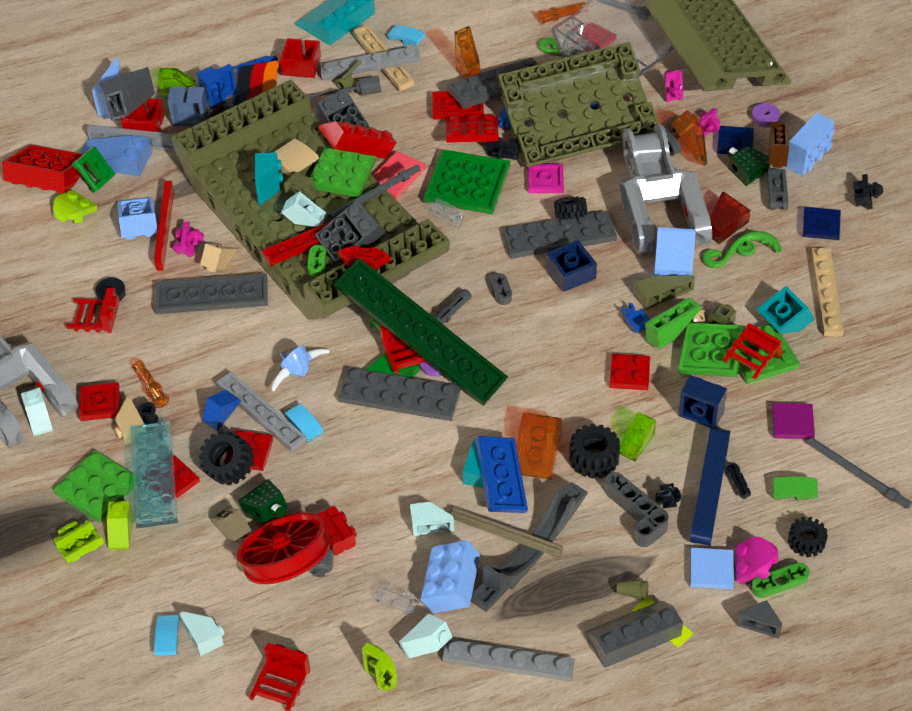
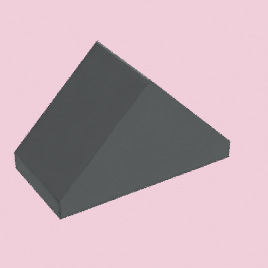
(760, 619)

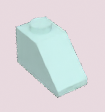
(303, 211)
(36, 411)
(430, 519)
(202, 632)
(426, 637)

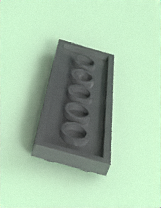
(483, 86)
(552, 234)
(211, 293)
(399, 394)

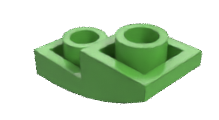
(799, 487)

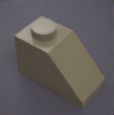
(231, 524)

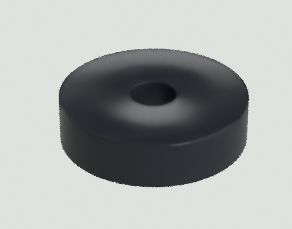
(110, 283)

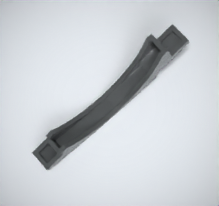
(507, 575)

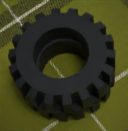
(214, 450)
(594, 463)

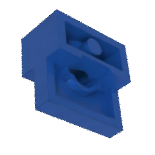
(217, 84)

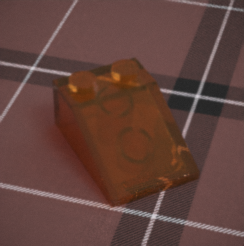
(538, 444)

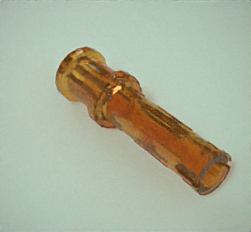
(556, 13)
(153, 388)

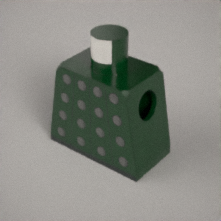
(748, 164)
(263, 503)

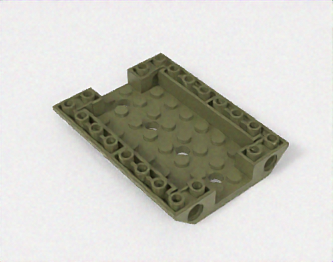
(716, 43)
(571, 88)

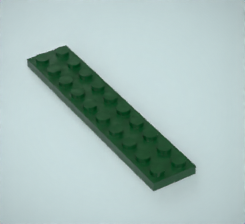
(421, 331)

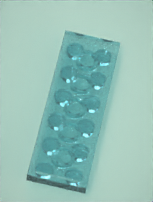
(153, 475)

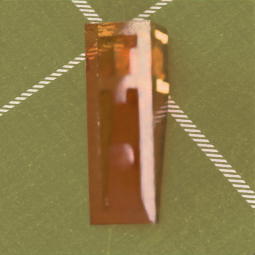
(466, 53)
(692, 133)

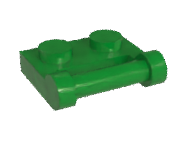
(98, 167)

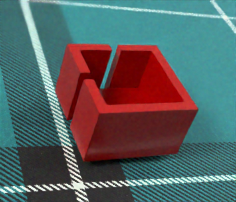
(296, 63)
(144, 121)

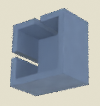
(187, 106)

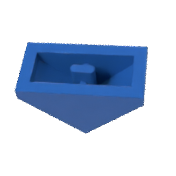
(219, 408)

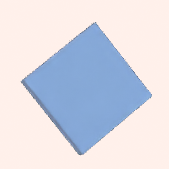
(712, 568)

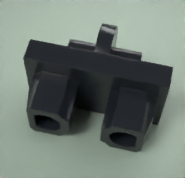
(502, 149)
(869, 191)

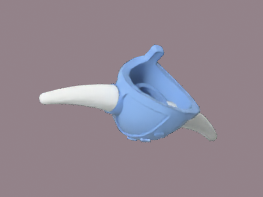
(296, 363)

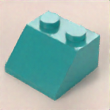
(267, 175)
(786, 312)

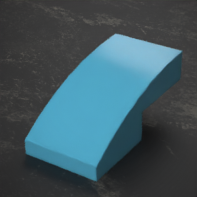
(408, 35)
(304, 422)
(166, 635)

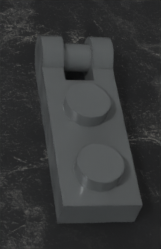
(777, 188)

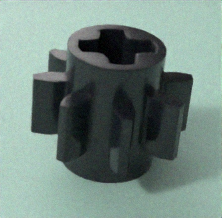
(668, 495)

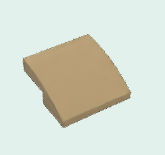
(295, 157)

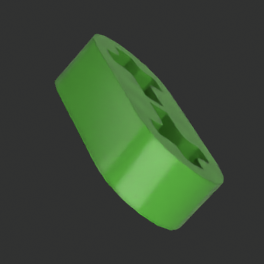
(313, 260)

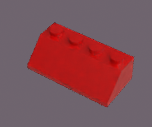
(358, 139)

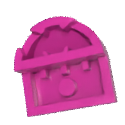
(754, 559)

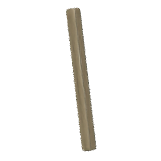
(507, 532)

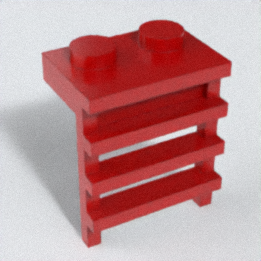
(106, 316)
(760, 340)
(394, 344)
(286, 665)

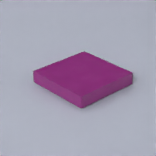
(793, 421)

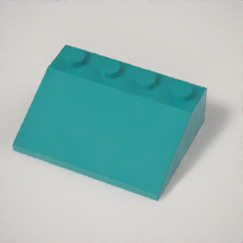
(336, 18)

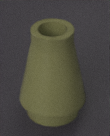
(633, 588)

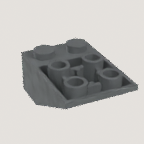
(126, 92)
(339, 108)
(350, 228)

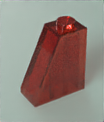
(728, 217)

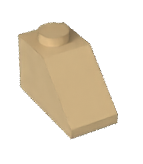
(217, 256)
(125, 419)

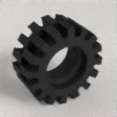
(570, 207)
(811, 527)

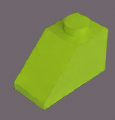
(119, 525)

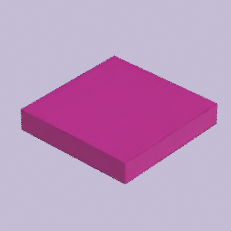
(546, 178)

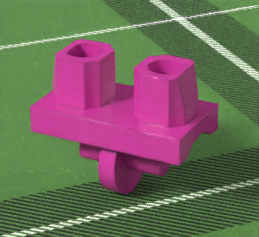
(673, 85)
(710, 121)
(187, 239)

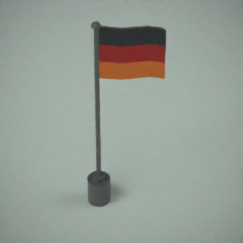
(263, 77)

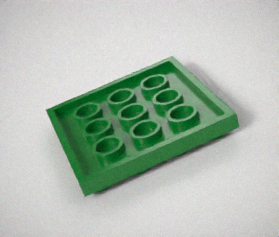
(468, 181)

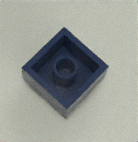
(571, 265)
(702, 402)

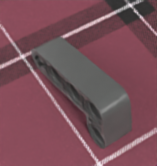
(651, 520)

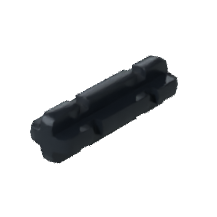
(738, 480)

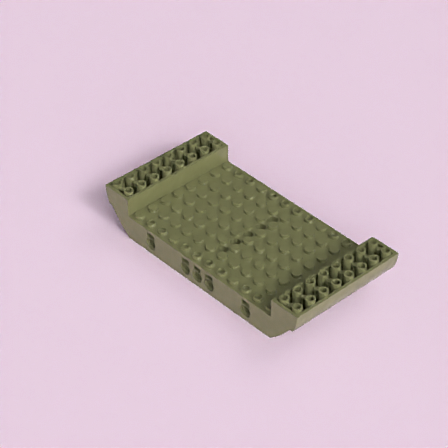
(221, 169)

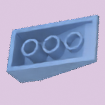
(123, 153)

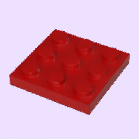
(472, 128)

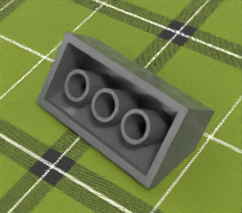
(635, 633)

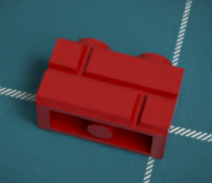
(340, 533)

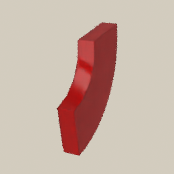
(372, 256)

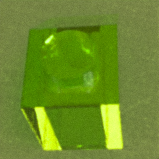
(173, 78)
(637, 436)

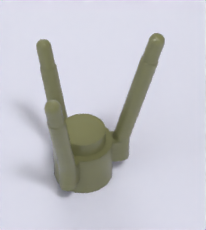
(346, 80)

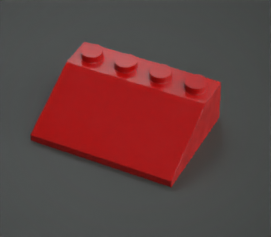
(42, 168)

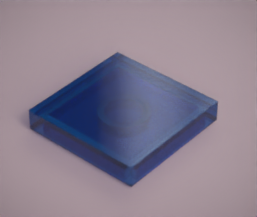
(734, 137)
(821, 223)

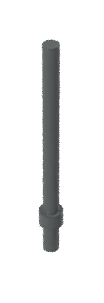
(402, 176)
(891, 493)

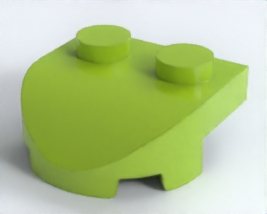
(72, 207)
(77, 540)
(380, 666)

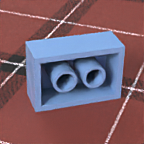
(810, 144)
(450, 576)

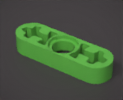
(785, 572)

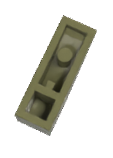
(660, 289)

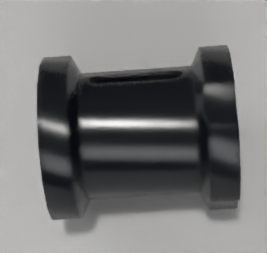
(147, 411)

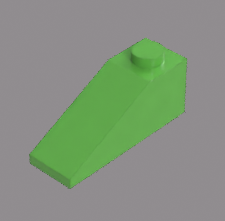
(669, 324)

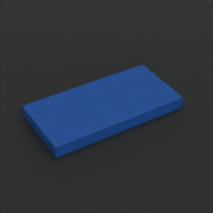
(501, 474)

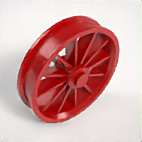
(284, 548)

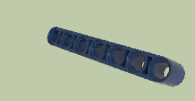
(710, 486)

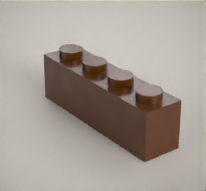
(778, 144)

